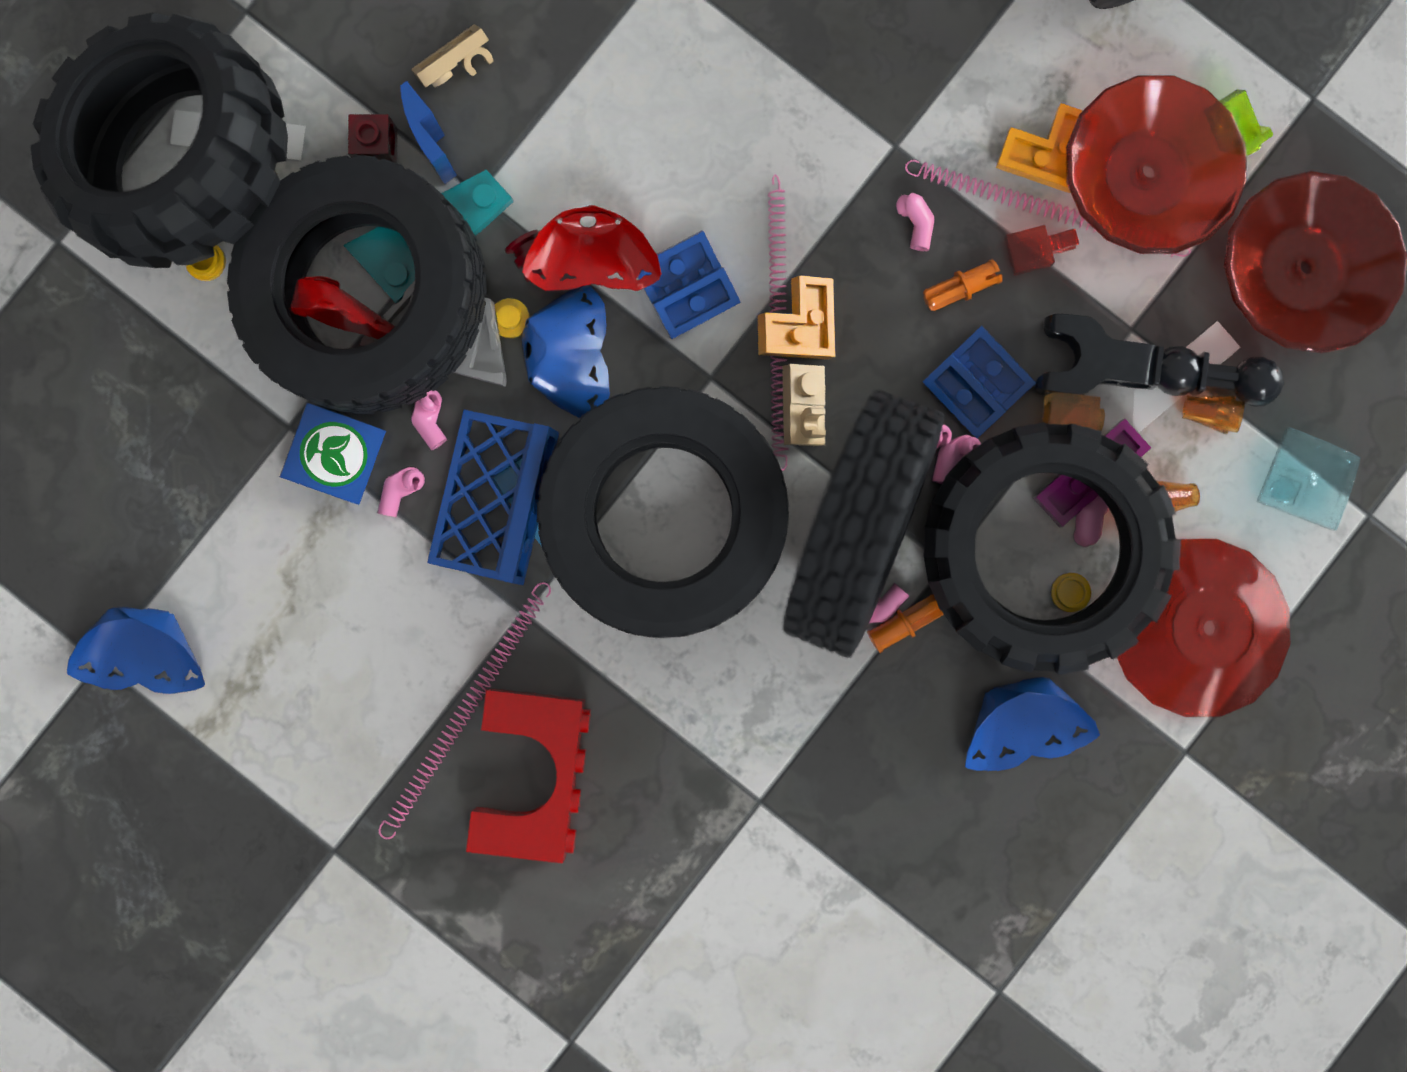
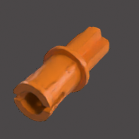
(962, 285)
(905, 623)

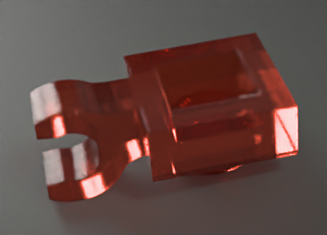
(1034, 249)

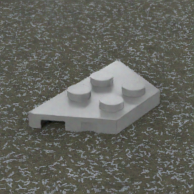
(485, 357)

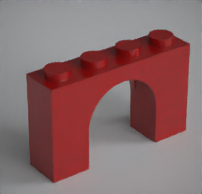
(544, 831)

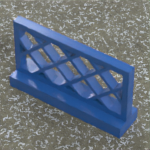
(522, 518)

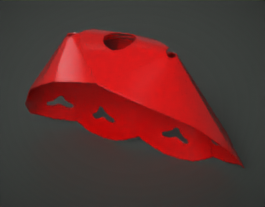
(591, 253)
(329, 304)

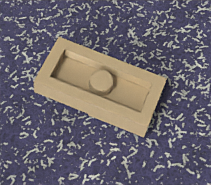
(438, 66)
(804, 405)

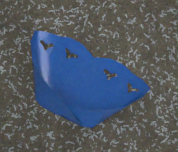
(567, 351)
(141, 647)
(1023, 720)

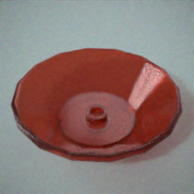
(1186, 142)
(1351, 252)
(1218, 672)

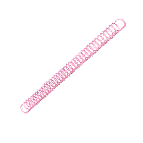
(1003, 197)
(777, 308)
(469, 704)

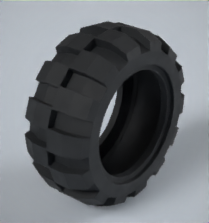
(105, 102)
(1143, 568)

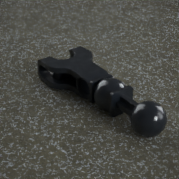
(1147, 366)

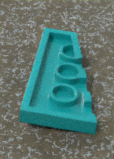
(388, 256)

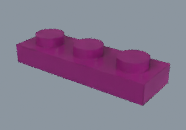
(1068, 496)

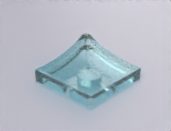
(1310, 479)

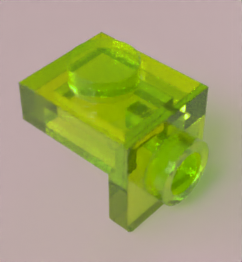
(1246, 120)

